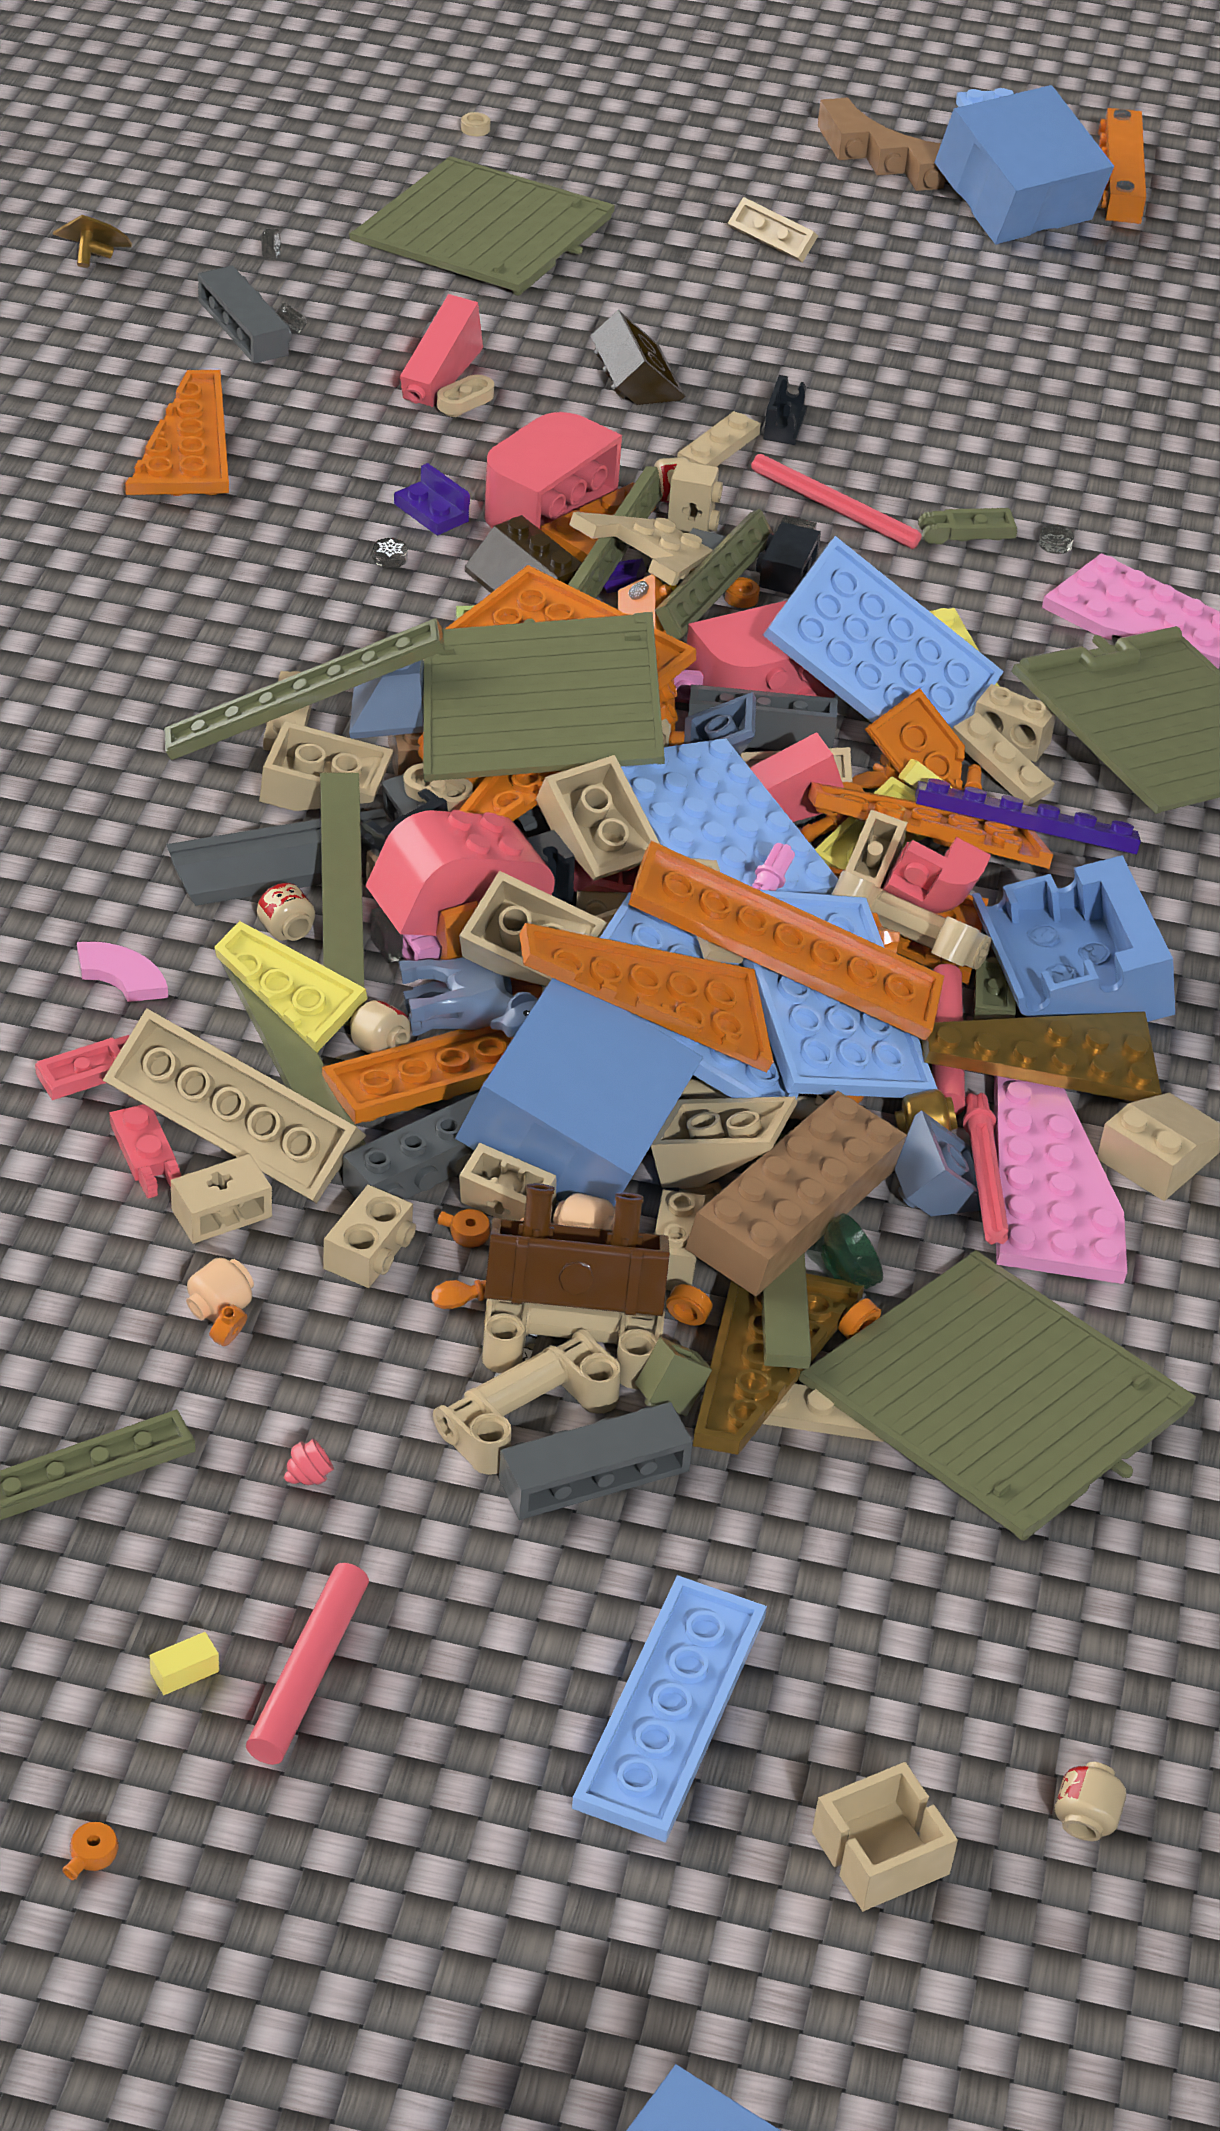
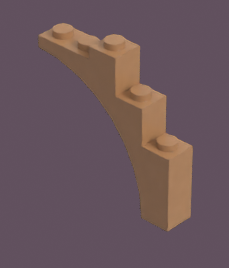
(888, 152)

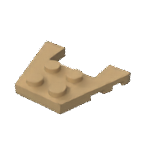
(671, 550)

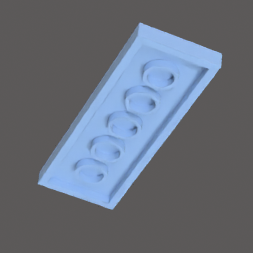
(669, 1709)

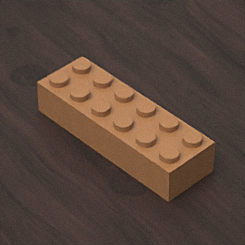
(794, 1192)

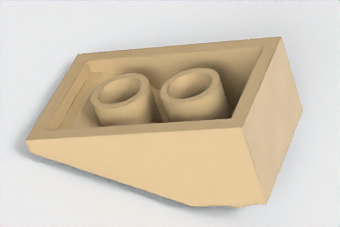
(303, 753)
(597, 816)
(494, 927)
(716, 1136)
(1159, 1143)

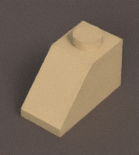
(877, 848)

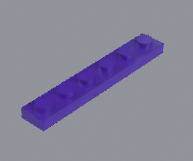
(1012, 812)

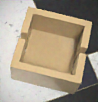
(875, 1839)

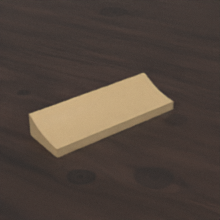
(232, 1105)

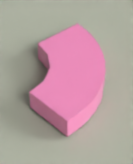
(122, 968)

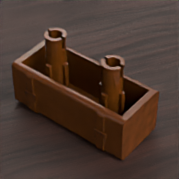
(578, 1264)

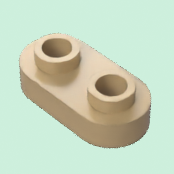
(465, 395)
(452, 790)

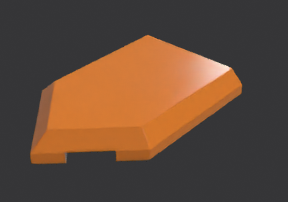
(919, 733)

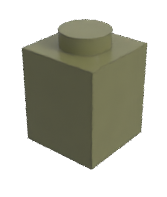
(673, 1376)

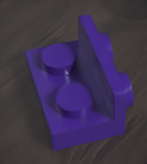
(435, 501)

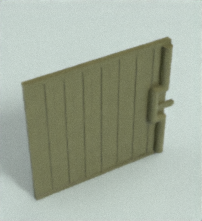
(484, 224)
(542, 697)
(1141, 709)
(999, 1393)

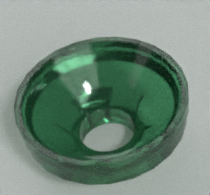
(850, 1253)

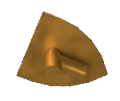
(93, 238)

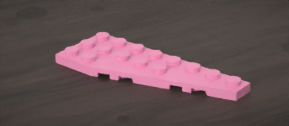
(1126, 602)
(1054, 1188)

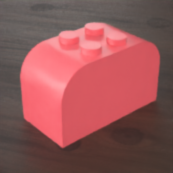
(551, 469)
(738, 656)
(449, 861)

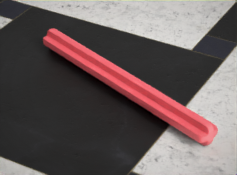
(836, 501)

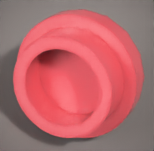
(308, 1464)

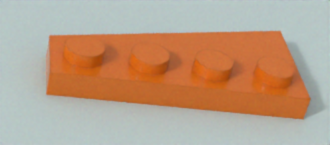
(575, 541)

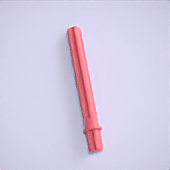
(980, 1125)

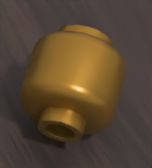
(932, 1103)

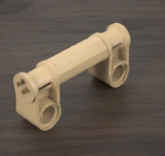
(943, 935)
(509, 1324)
(477, 1421)

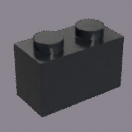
(787, 557)

